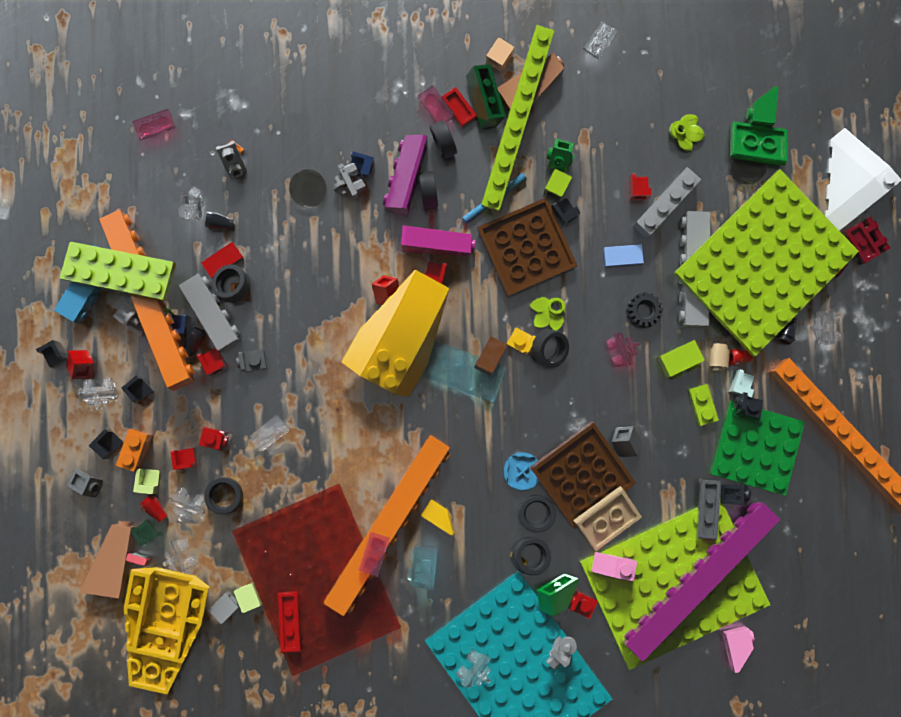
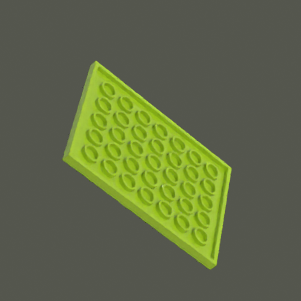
(766, 262)
(661, 559)

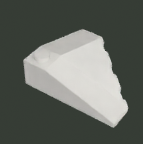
(855, 179)

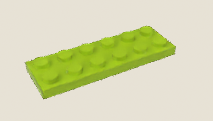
(118, 271)

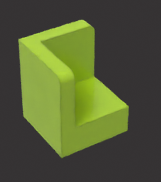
(558, 183)

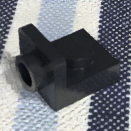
(748, 406)
(735, 494)

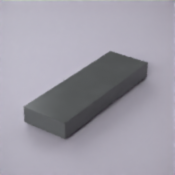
(708, 509)

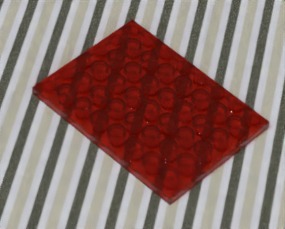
(306, 552)

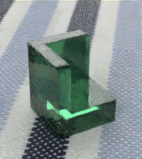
(145, 533)

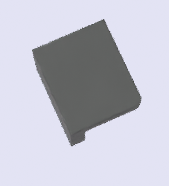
(626, 441)

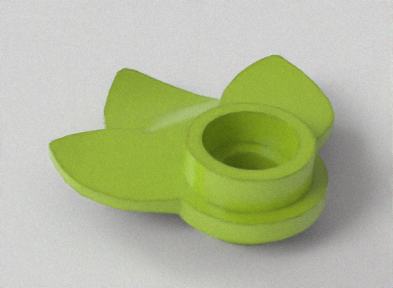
(689, 131)
(545, 313)

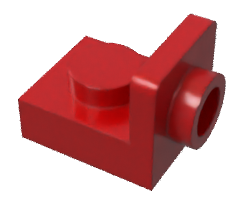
(213, 439)
(582, 604)

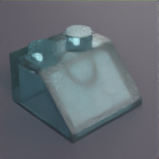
(424, 566)

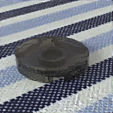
(747, 171)
(307, 188)

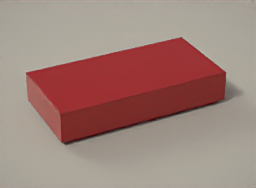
(459, 106)
(223, 257)

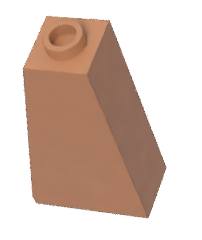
(550, 74)
(110, 569)

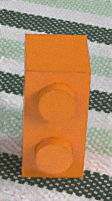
(134, 450)

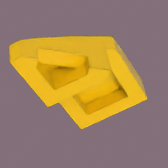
(439, 516)

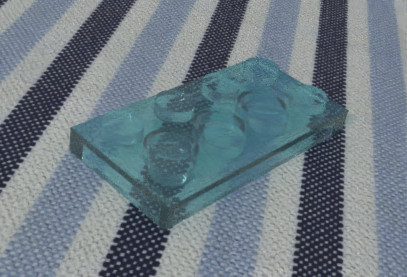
(457, 370)

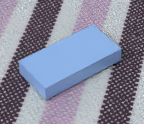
(623, 255)

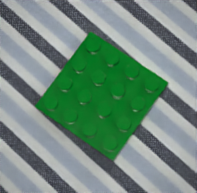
(759, 450)

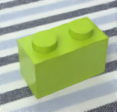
(680, 359)

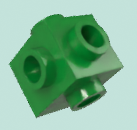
(560, 155)

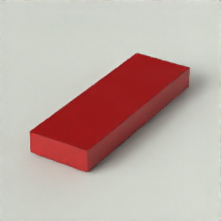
(289, 622)

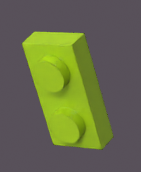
(703, 405)

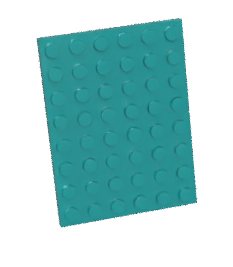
(518, 641)

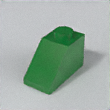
(764, 109)
(557, 594)

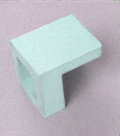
(741, 383)

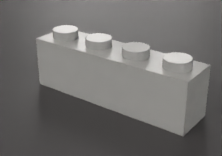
(666, 202)
(210, 313)

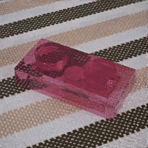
(435, 105)
(154, 124)
(373, 554)

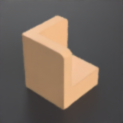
(499, 54)

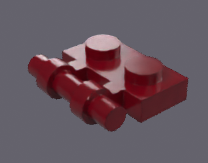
(862, 241)

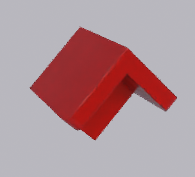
(639, 188)
(436, 271)
(384, 288)
(212, 362)
(79, 364)
(183, 459)

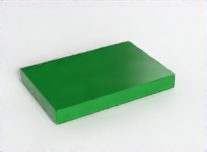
(758, 143)

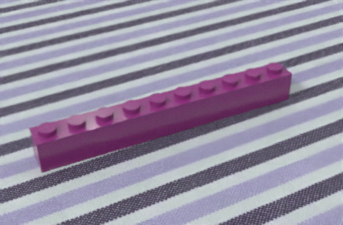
(700, 580)

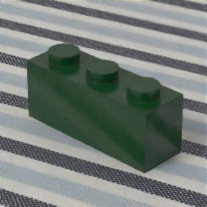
(485, 95)

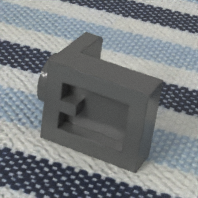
(251, 360)
(84, 483)

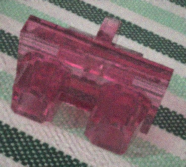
(618, 341)

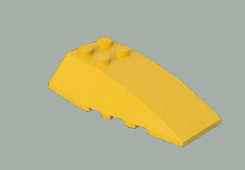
(399, 336)
(161, 624)

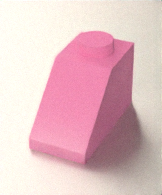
(614, 566)
(738, 646)

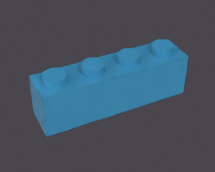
(77, 301)

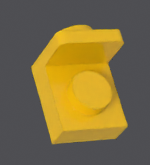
(521, 341)

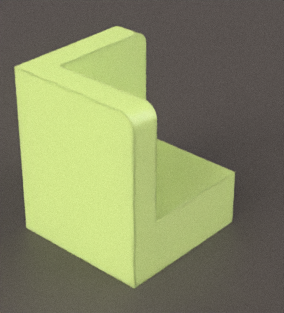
(146, 481)
(247, 597)

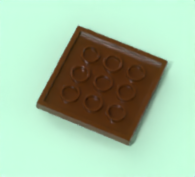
(527, 246)
(581, 472)

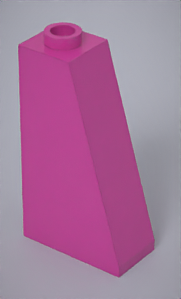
(436, 241)

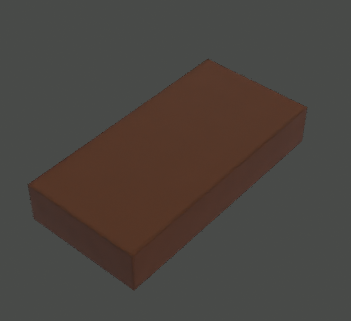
(490, 356)

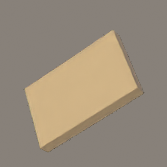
(607, 518)

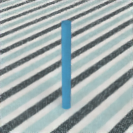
(479, 209)

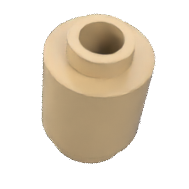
(719, 357)

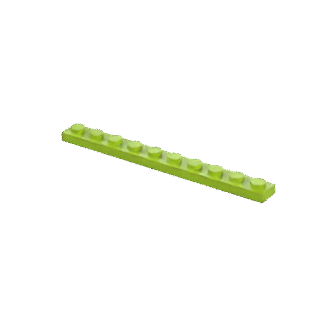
(517, 118)

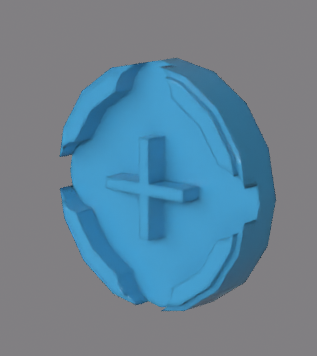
(518, 471)

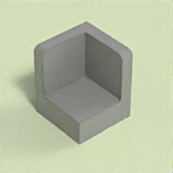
(224, 607)

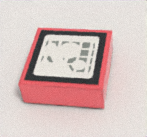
(138, 559)

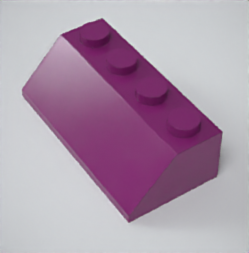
(406, 174)

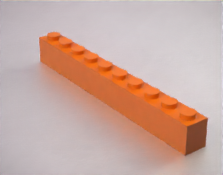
(151, 312)
(839, 430)
(389, 521)

